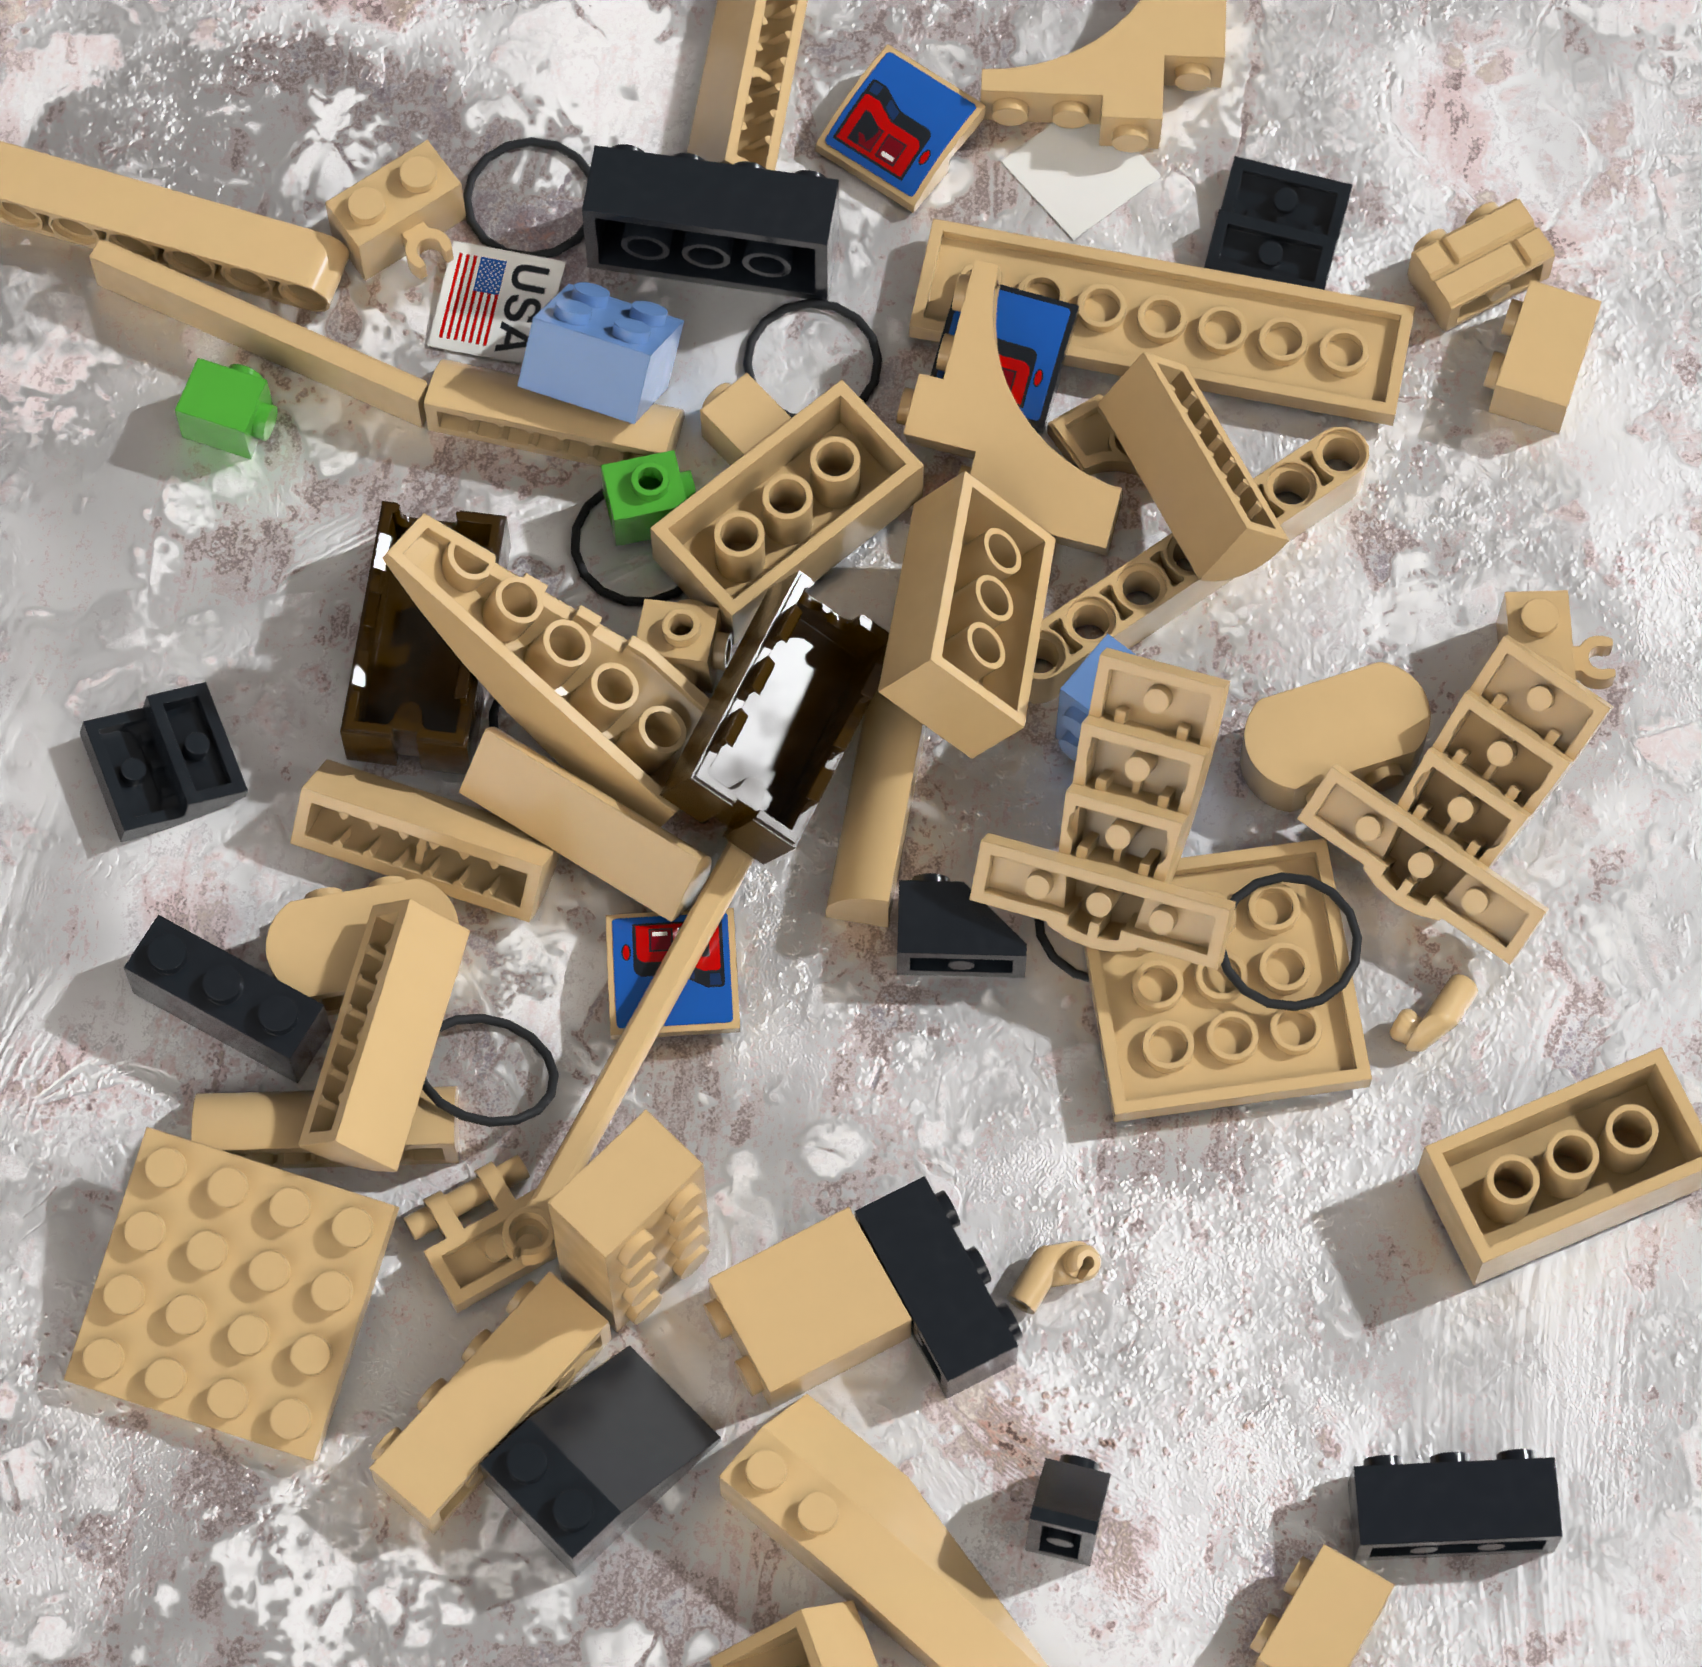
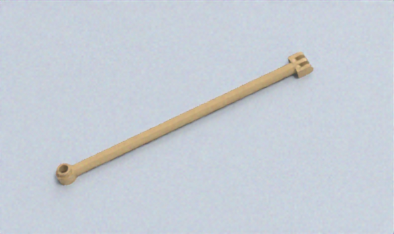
(627, 1055)

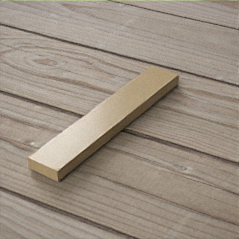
(260, 332)

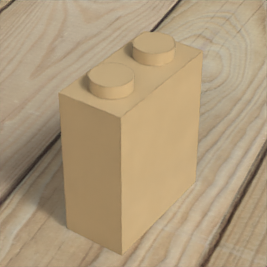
(807, 1309)

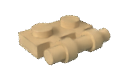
(473, 1259)

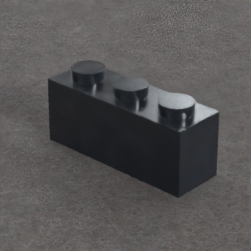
(227, 998)
(941, 1286)
(1454, 1506)

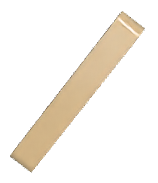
(170, 228)
(1179, 590)

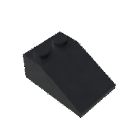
(598, 1458)

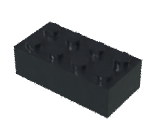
(711, 222)

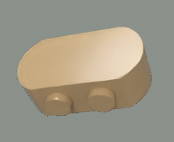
(1362, 720)
(319, 937)

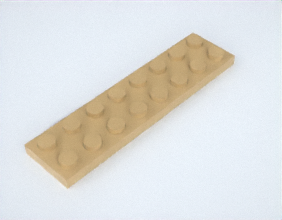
(1228, 328)

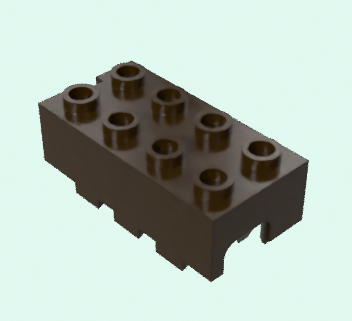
(405, 680)
(779, 720)

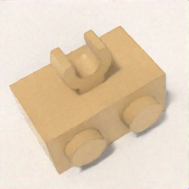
(399, 213)
(1544, 626)

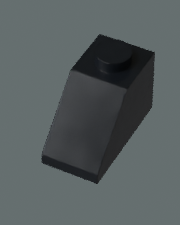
(953, 935)
(1067, 1509)

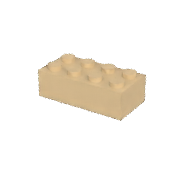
(788, 507)
(968, 615)
(1565, 1166)
(632, 1222)

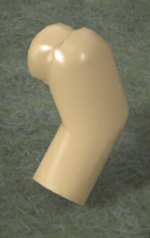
(1440, 1019)
(1053, 1267)

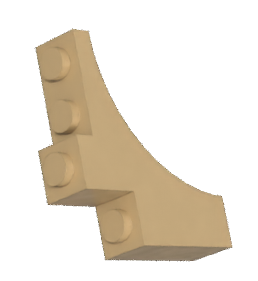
(1118, 75)
(979, 419)

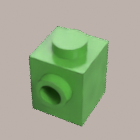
(226, 408)
(642, 493)

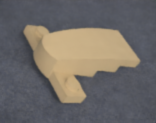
(1468, 800)
(1125, 821)

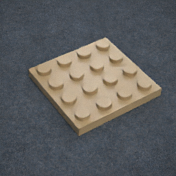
(1189, 1039)
(231, 1294)

